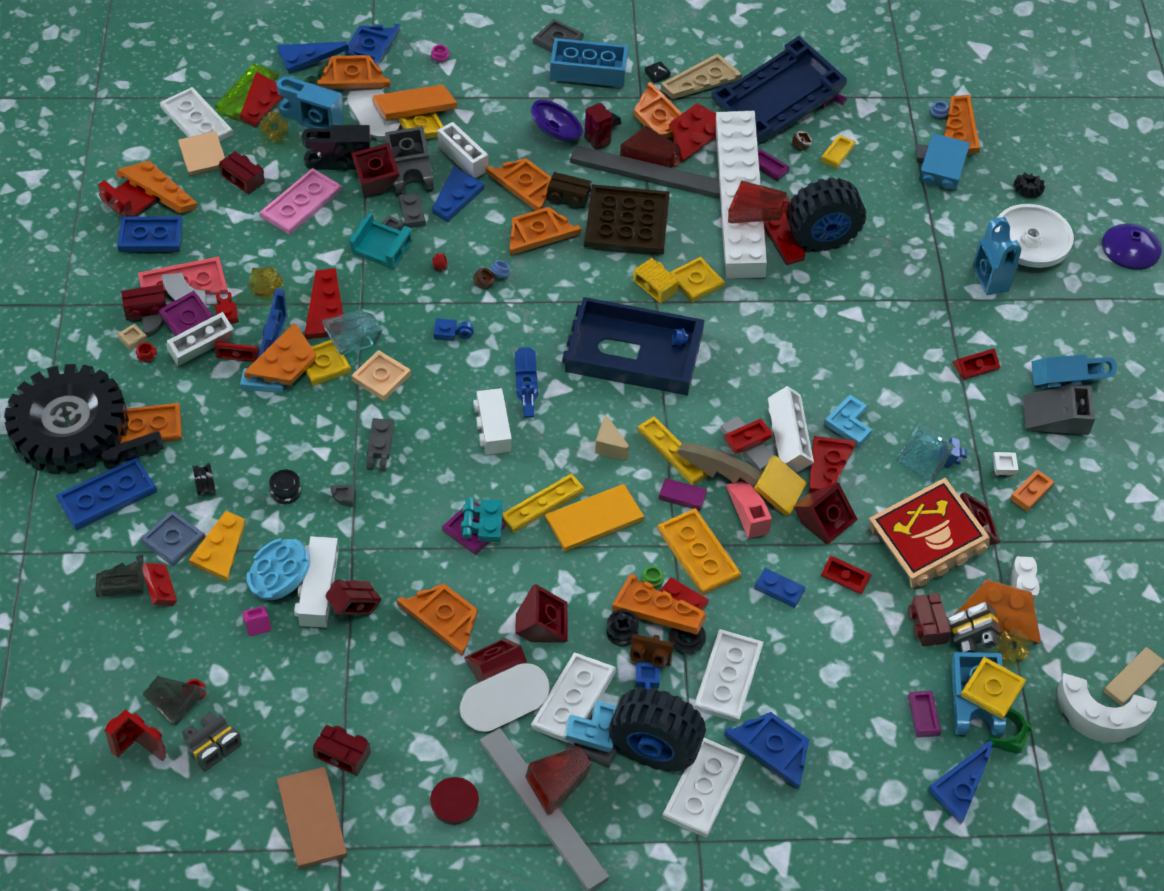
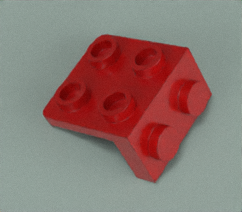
(125, 198)
(128, 728)

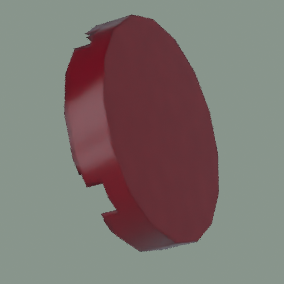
(454, 800)

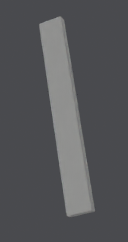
(556, 825)

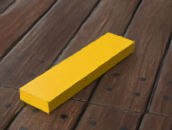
(668, 446)
(542, 503)

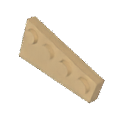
(703, 76)

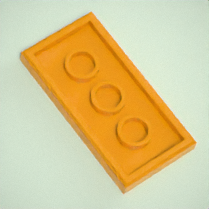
(594, 517)
(699, 551)

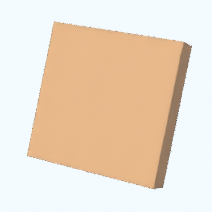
(201, 153)
(381, 375)

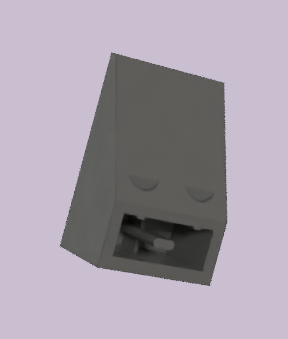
(1060, 410)

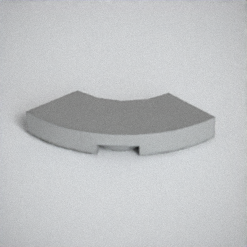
(178, 287)

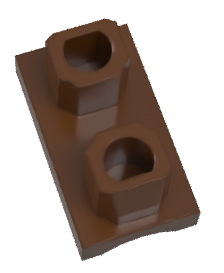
(651, 650)

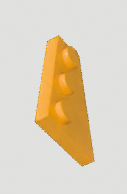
(219, 547)

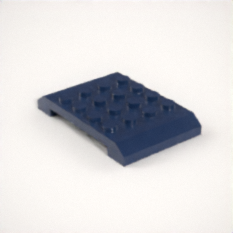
(783, 89)

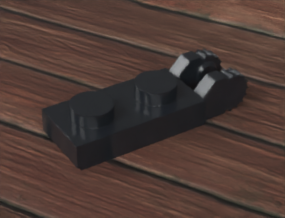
(132, 449)

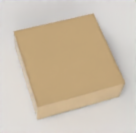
(132, 337)

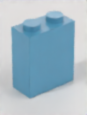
(944, 161)

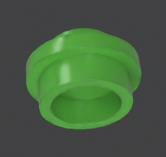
(653, 575)

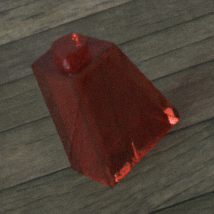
(652, 148)
(757, 204)
(558, 776)

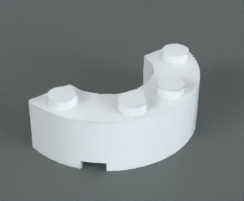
(1097, 720)

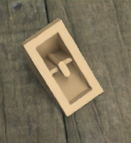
(610, 441)

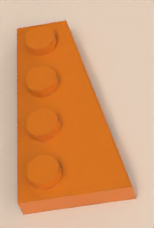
(962, 123)
(158, 185)
(658, 606)

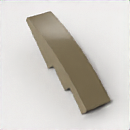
(712, 460)

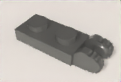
(380, 442)

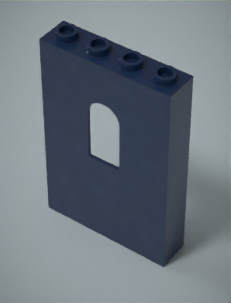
(658, 361)

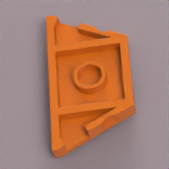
(352, 72)
(656, 111)
(523, 180)
(539, 229)
(284, 358)
(1011, 604)
(443, 614)

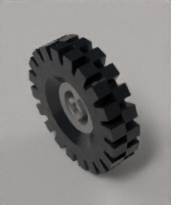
(40, 428)

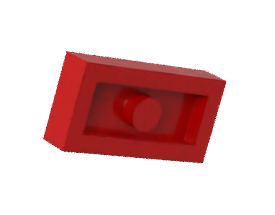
(748, 436)
(159, 584)
(682, 592)

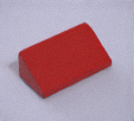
(236, 351)
(977, 363)
(846, 574)

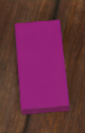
(771, 166)
(682, 494)
(924, 714)

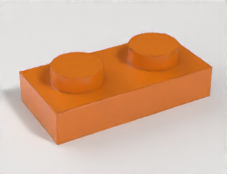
(1032, 490)

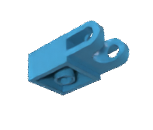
(310, 103)
(997, 258)
(1068, 370)
(963, 667)

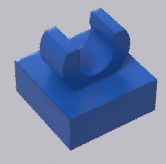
(957, 453)

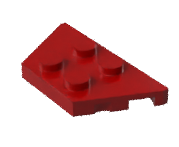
(693, 130)

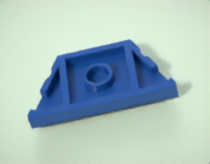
(372, 41)
(773, 745)

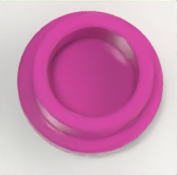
(440, 53)

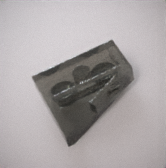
(121, 579)
(172, 697)

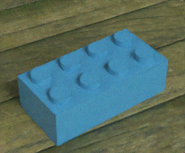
(588, 62)

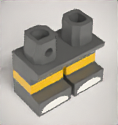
(975, 626)
(212, 741)

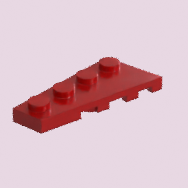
(783, 240)
(324, 303)

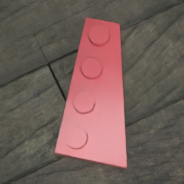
(200, 275)

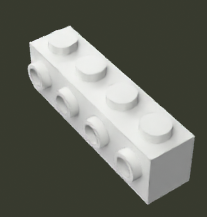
(790, 429)
(313, 606)

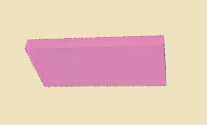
(301, 201)

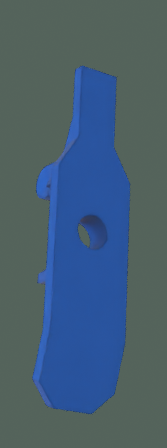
(526, 371)

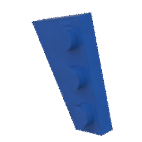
(456, 194)

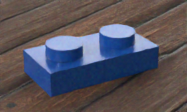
(779, 587)

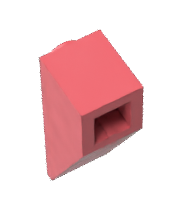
(750, 509)

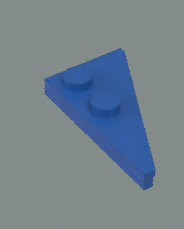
(303, 55)
(276, 321)
(959, 785)

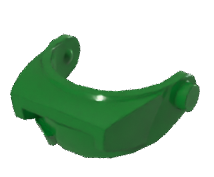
(1016, 743)

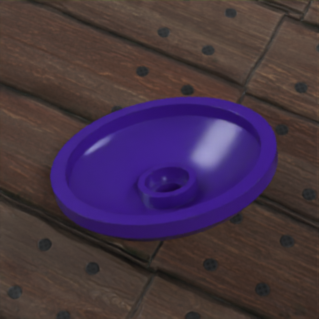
(556, 121)
(1131, 246)

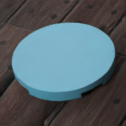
(278, 569)

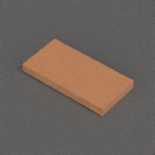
(311, 817)

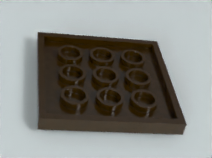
(627, 219)

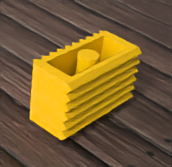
(656, 280)

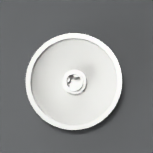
(1041, 233)

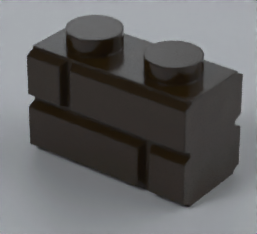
(569, 190)

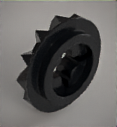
(1030, 190)
(697, 641)

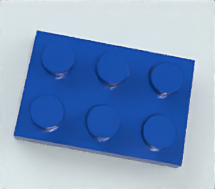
(150, 234)

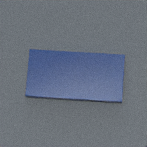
(106, 493)

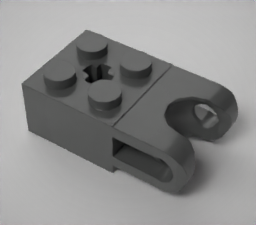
(411, 157)

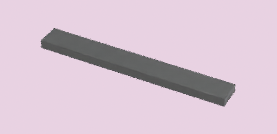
(645, 171)

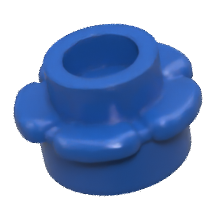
(679, 337)

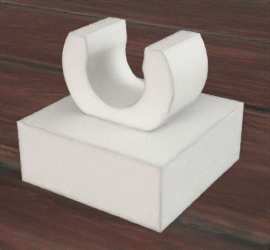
(1005, 463)

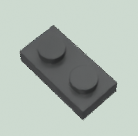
(412, 210)

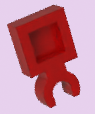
(228, 307)

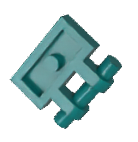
(489, 523)

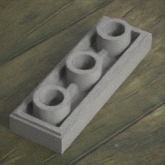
(757, 455)

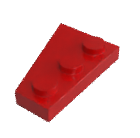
(260, 100)
(829, 459)

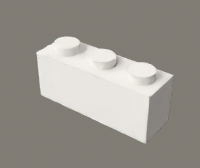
(462, 150)
(199, 339)
(492, 421)

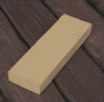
(1133, 676)

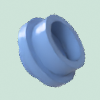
(939, 109)
(500, 269)

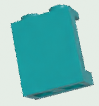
(380, 242)

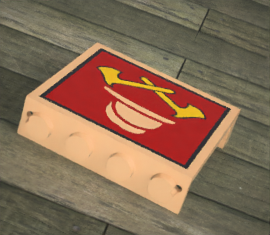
(930, 532)

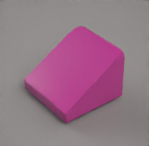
(256, 620)

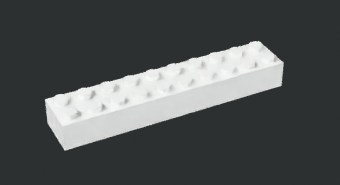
(736, 162)

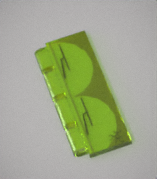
(235, 97)

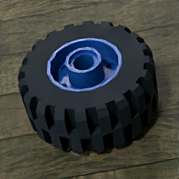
(826, 214)
(657, 729)

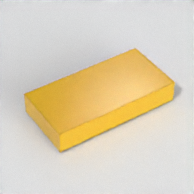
(838, 151)

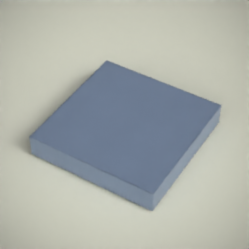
(172, 538)

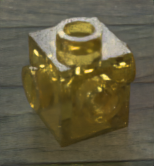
(266, 126)
(265, 281)
(1023, 643)

